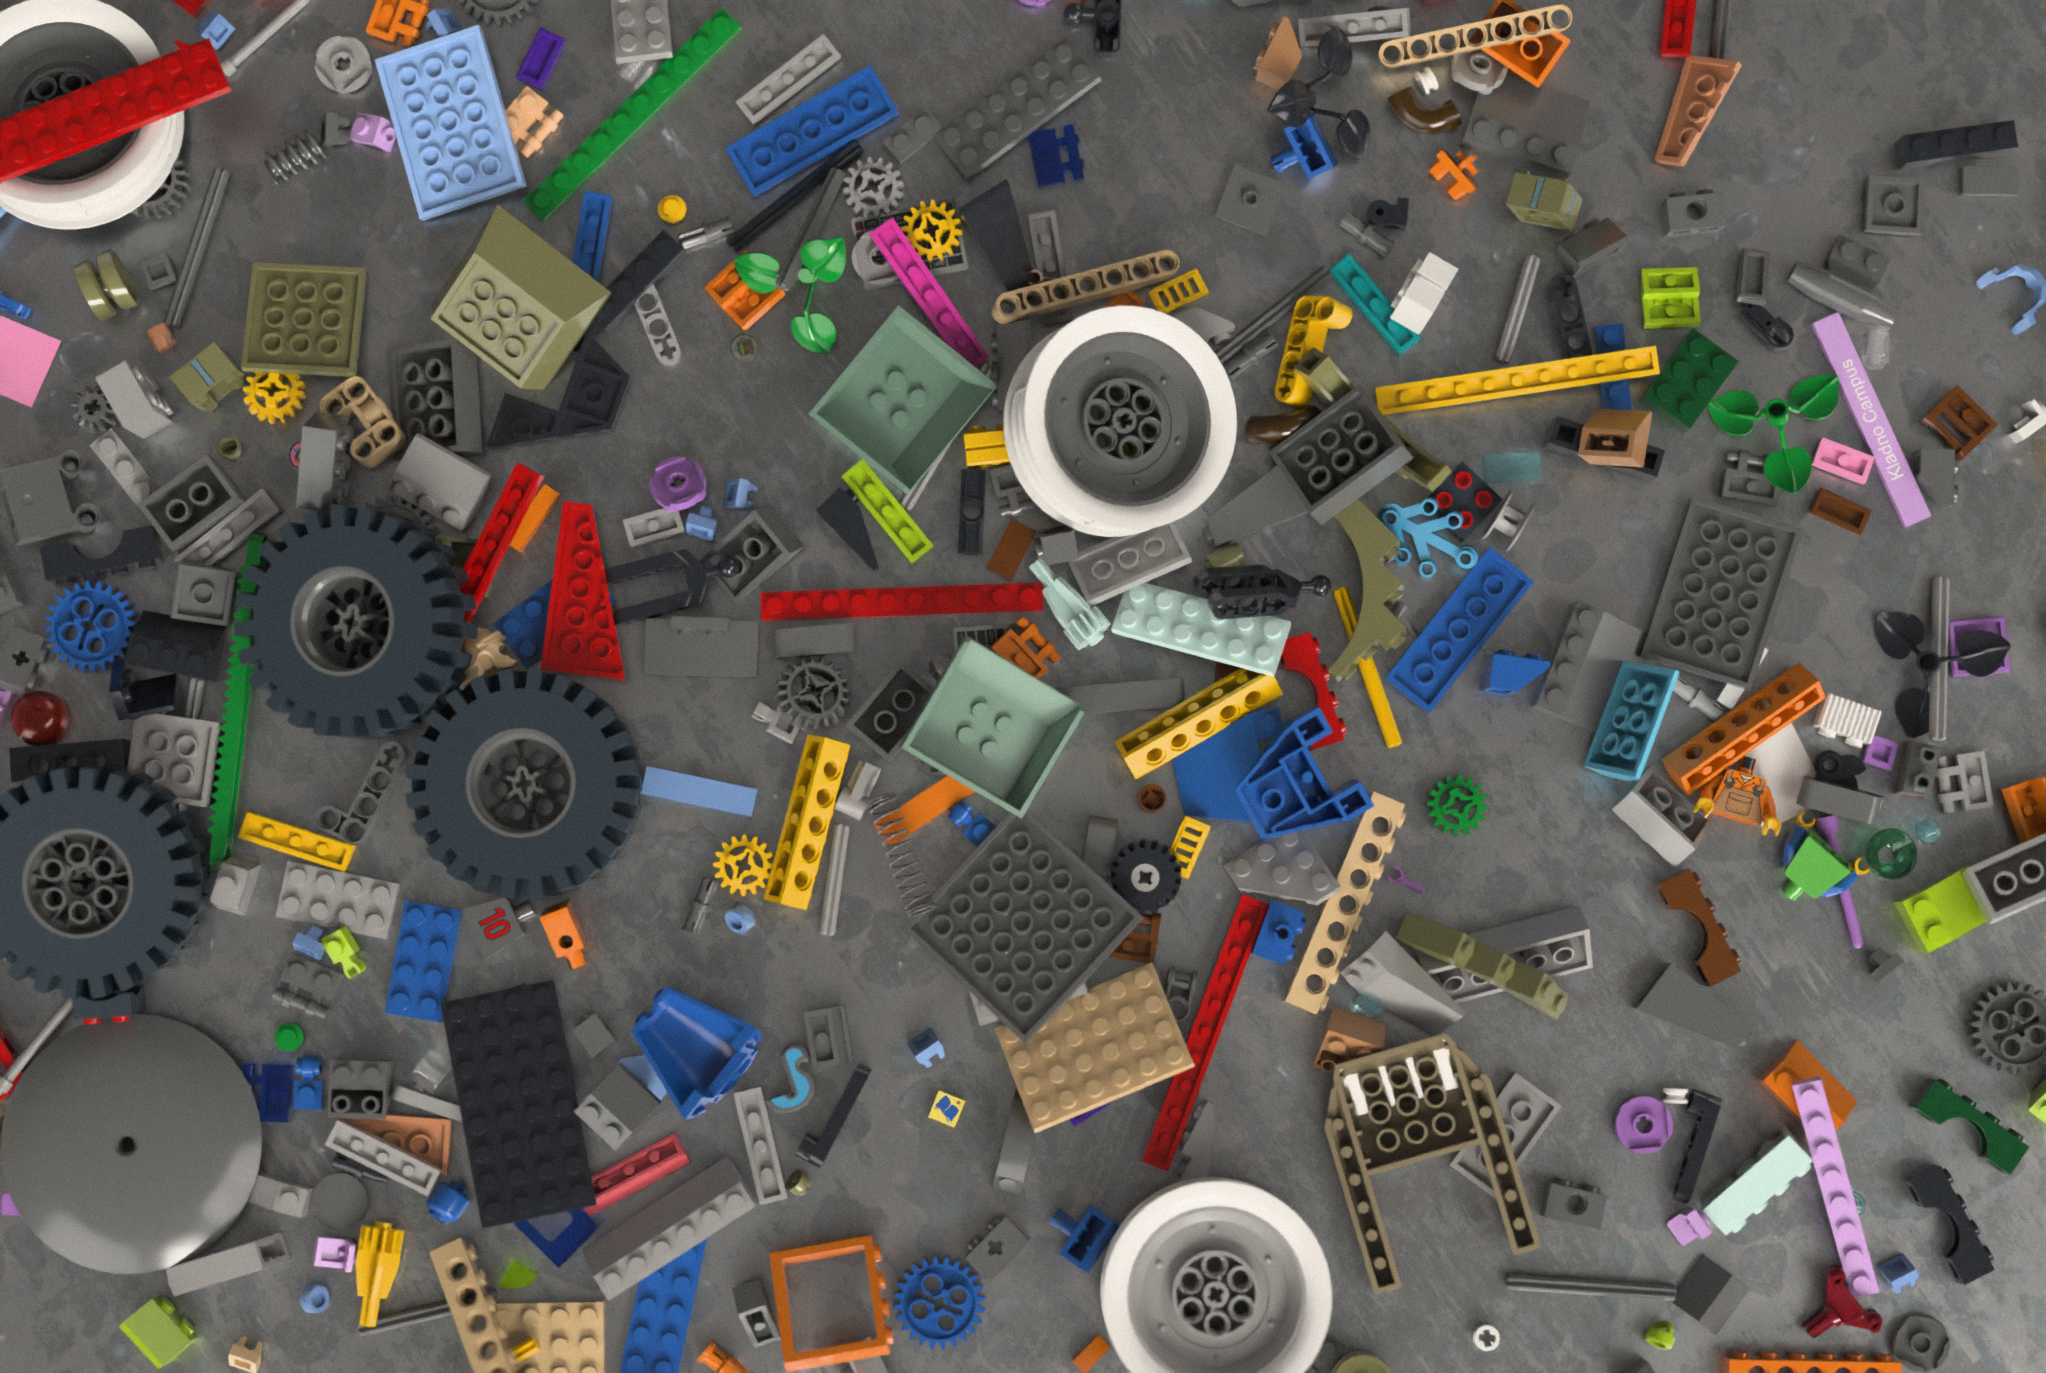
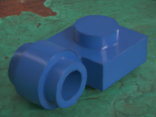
(977, 828)
(309, 1092)

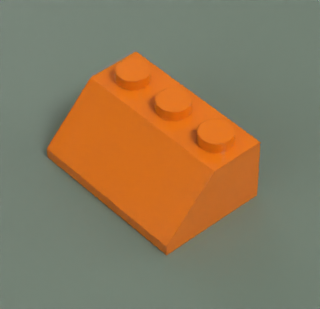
(1527, 58)
(1799, 1064)

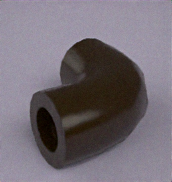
(1422, 117)
(1279, 427)

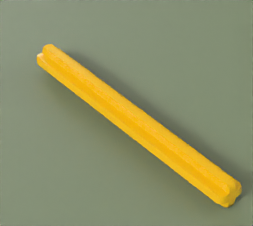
(1369, 672)

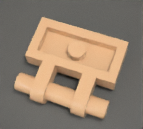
(523, 115)

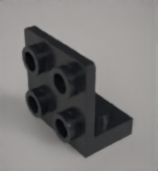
(142, 697)

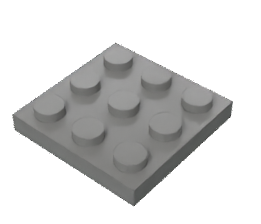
(177, 755)

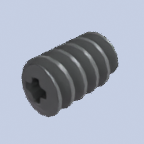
(293, 156)

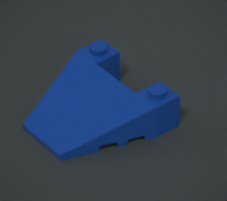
(1215, 766)
(1288, 790)

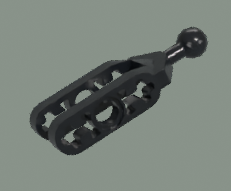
(696, 576)
(1270, 587)

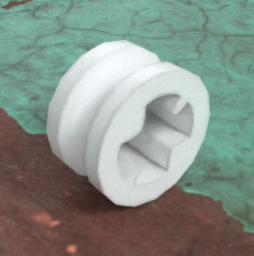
(1426, 80)
(1675, 1095)
(1479, 1343)

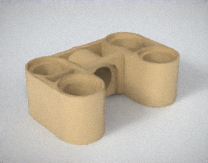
(373, 415)

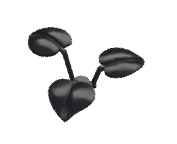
(1296, 99)
(1902, 632)

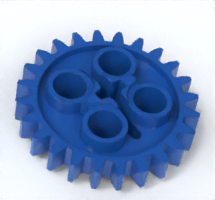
(68, 615)
(950, 1278)

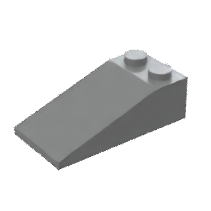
(1401, 985)

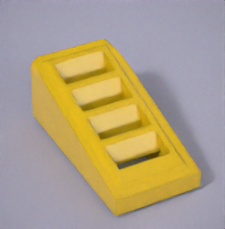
(1157, 303)
(1194, 824)

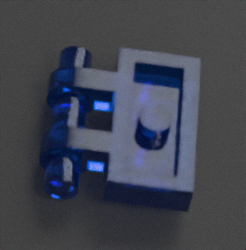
(1047, 160)
(275, 1090)

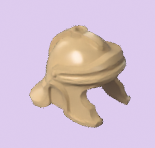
(486, 656)

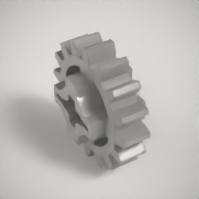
(864, 194)

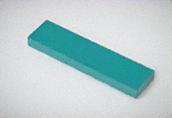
(1372, 303)

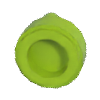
(1660, 1338)

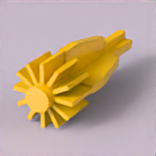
(376, 1266)

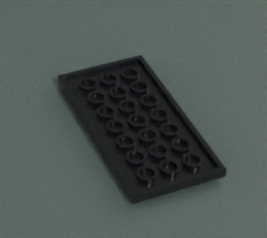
(518, 1104)

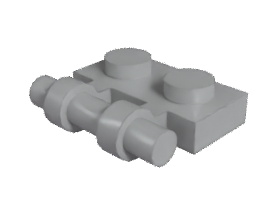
(1972, 782)

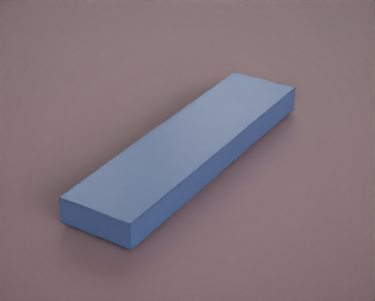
(699, 791)

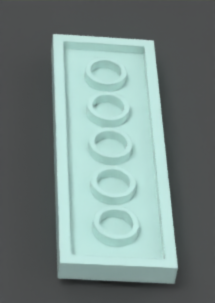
(1189, 626)

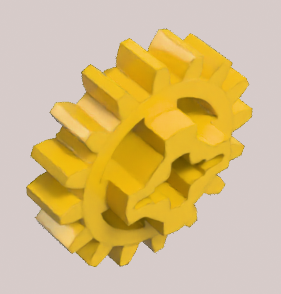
(943, 225)
(265, 384)
(736, 882)

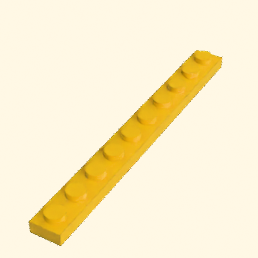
(1517, 380)

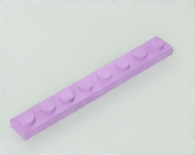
(1835, 1186)

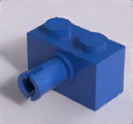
(1308, 147)
(1278, 932)
(1086, 1238)

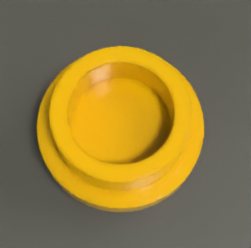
(672, 209)

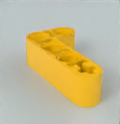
(1307, 330)

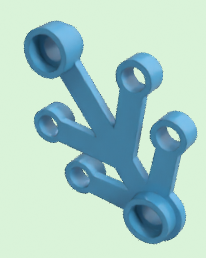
(1423, 534)

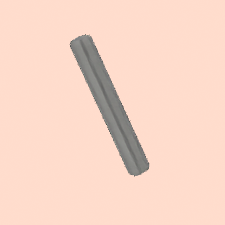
(1517, 308)
(834, 879)

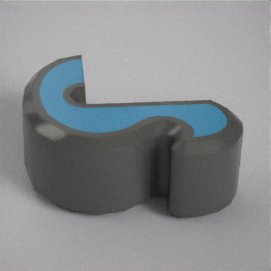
(800, 1079)

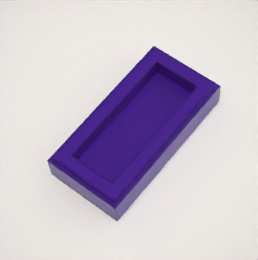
(540, 58)

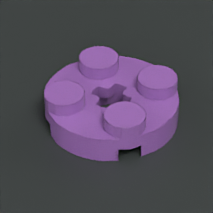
(681, 497)
(1655, 1135)

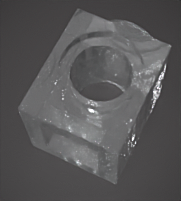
(431, 1072)

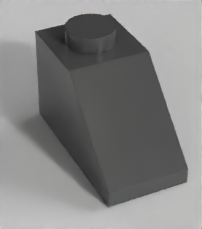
(756, 1313)

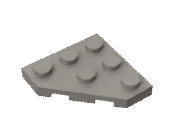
(1284, 869)

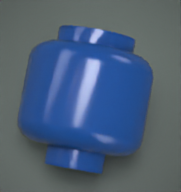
(447, 1202)

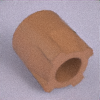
(161, 337)

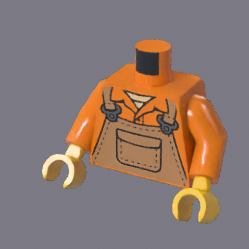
(1740, 797)

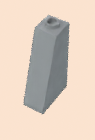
(227, 1264)

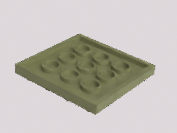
(304, 319)

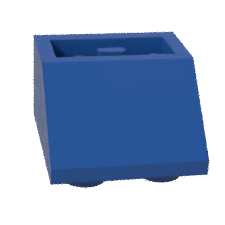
(1508, 673)

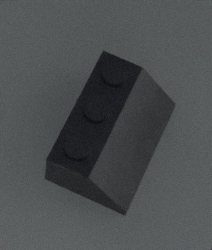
(176, 646)

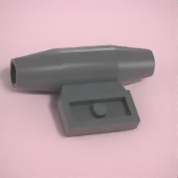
(1848, 282)

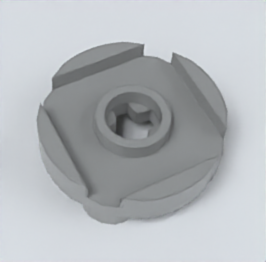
(1474, 78)
(344, 80)
(868, 270)

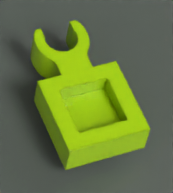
(342, 947)

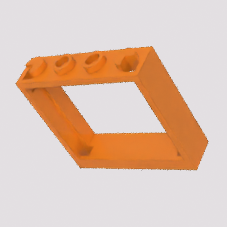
(841, 1353)

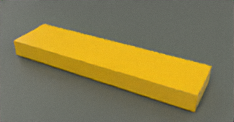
(296, 841)

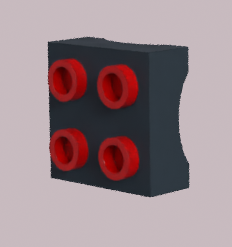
(1467, 494)
(115, 1005)

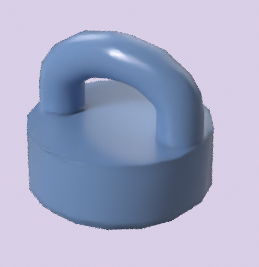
(740, 918)
(314, 1298)

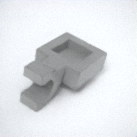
(778, 725)

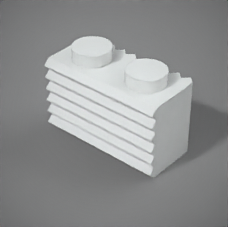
(1847, 720)

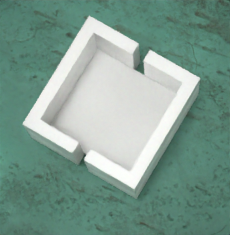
(1422, 292)

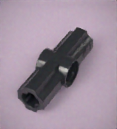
(972, 493)

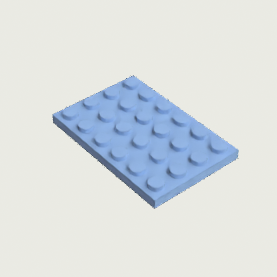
(450, 122)

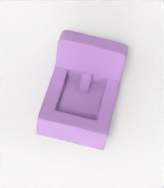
(373, 131)
(1689, 1225)
(334, 1252)

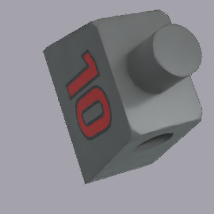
(497, 923)

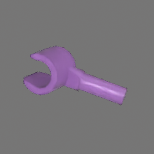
(1406, 881)

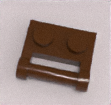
(1965, 416)
(1140, 946)

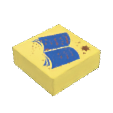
(946, 1108)

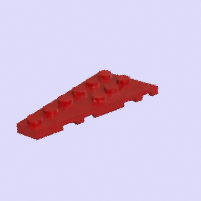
(580, 617)

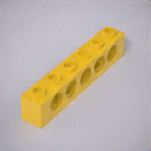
(1196, 719)
(807, 821)

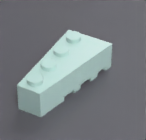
(1758, 1181)

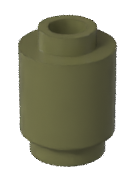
(1224, 556)

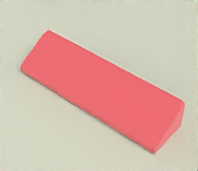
(638, 1172)

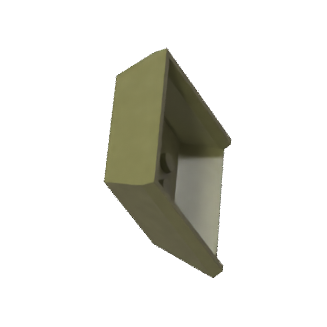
(517, 302)

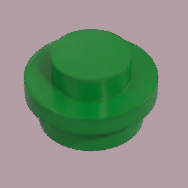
(289, 1036)

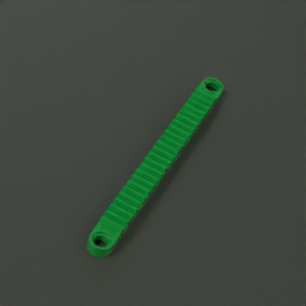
(235, 725)

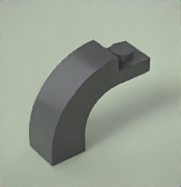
(1015, 1149)

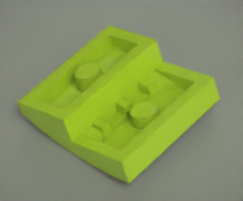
(1670, 298)

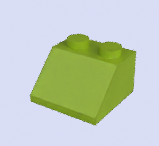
(159, 1331)

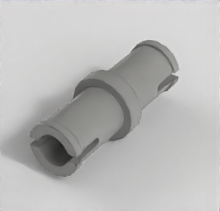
(1697, 698)

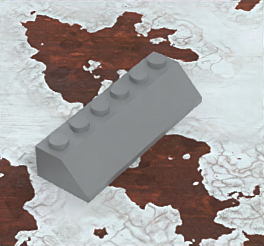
(1549, 942)
(668, 1228)

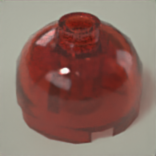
(40, 718)

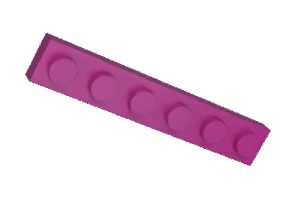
(927, 292)

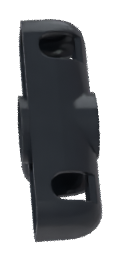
(1103, 29)

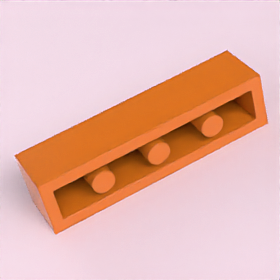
(535, 515)

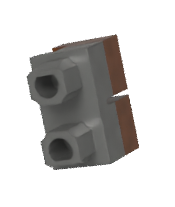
(1919, 770)

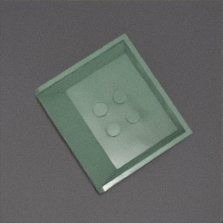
(902, 400)
(993, 726)

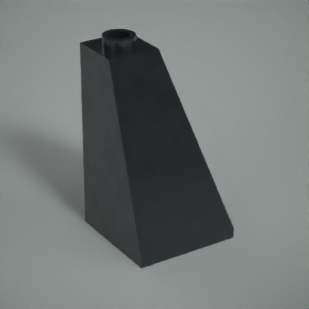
(998, 236)

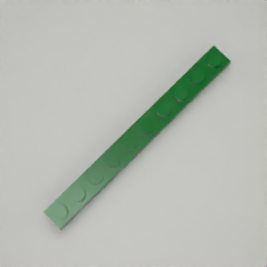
(632, 114)

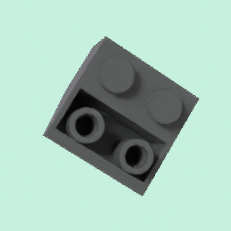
(359, 1088)

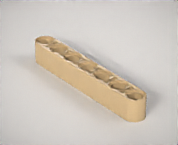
(1487, 27)
(1095, 278)

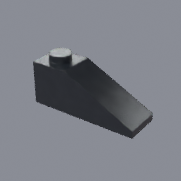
(846, 519)

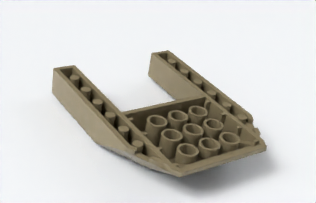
(1409, 1109)

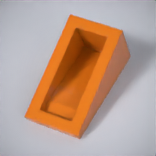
(1091, 1354)

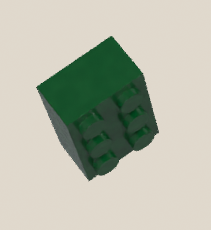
(1688, 381)

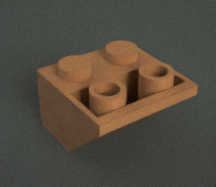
(1281, 58)
(1616, 437)
(1348, 1038)

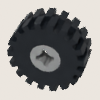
(1156, 865)

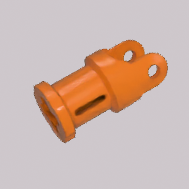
(719, 1361)

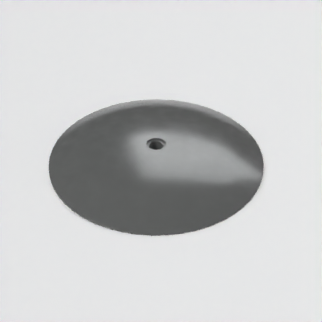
(190, 1130)

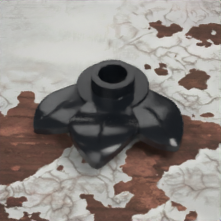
(1843, 771)

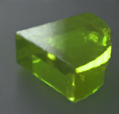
(517, 1276)

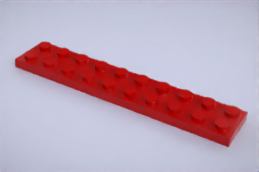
(110, 108)

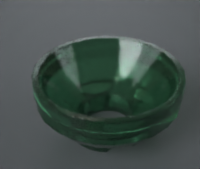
(1903, 854)

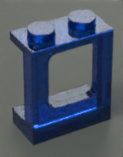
(568, 1241)

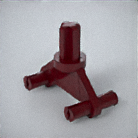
(1842, 1308)

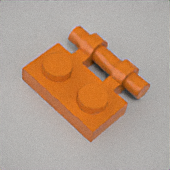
(387, 19)
(1016, 651)

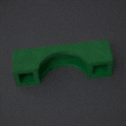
(1997, 1146)

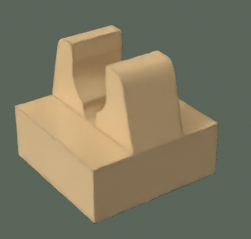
(245, 1358)

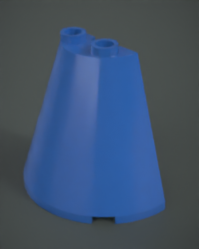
(694, 1049)

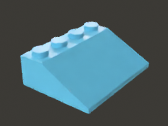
(1631, 721)

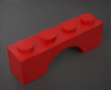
(1302, 658)

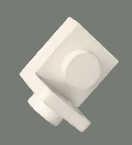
(2028, 426)

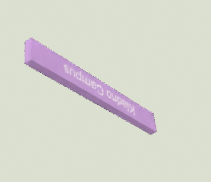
(1871, 420)

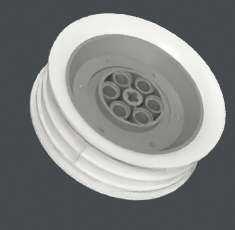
(1249, 1232)

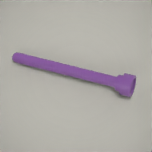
(1828, 827)

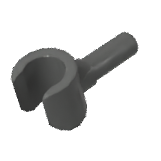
(1400, 610)

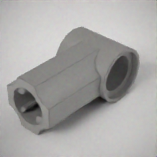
(856, 794)

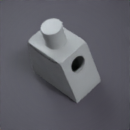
(235, 885)

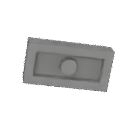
(653, 527)

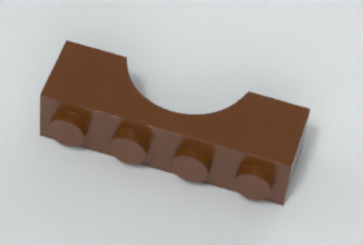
(1715, 959)

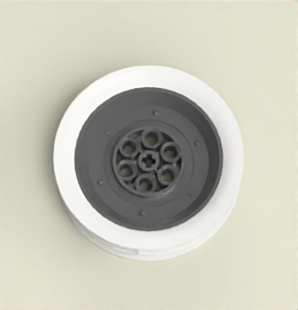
(67, 45)
(1184, 407)

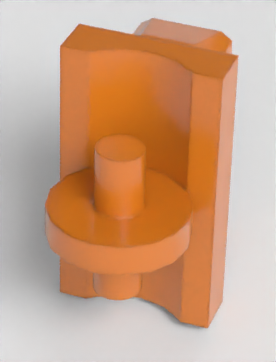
(1446, 163)

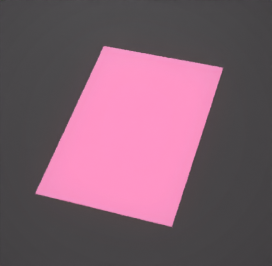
(24, 360)

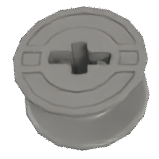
(1509, 520)

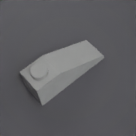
(281, 1195)

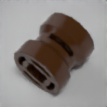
(1151, 798)

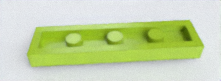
(887, 511)

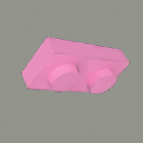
(1842, 460)

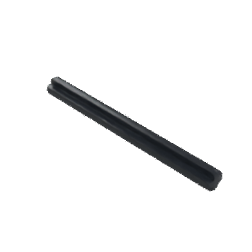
(793, 196)

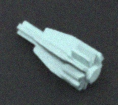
(1082, 622)

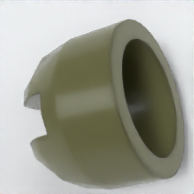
(230, 443)
(798, 1183)

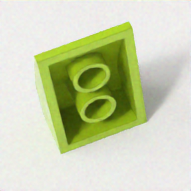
(1939, 912)

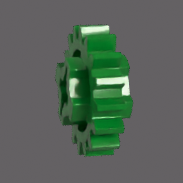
(1462, 817)

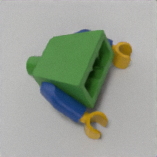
(1815, 864)

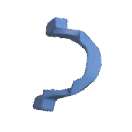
(2033, 280)

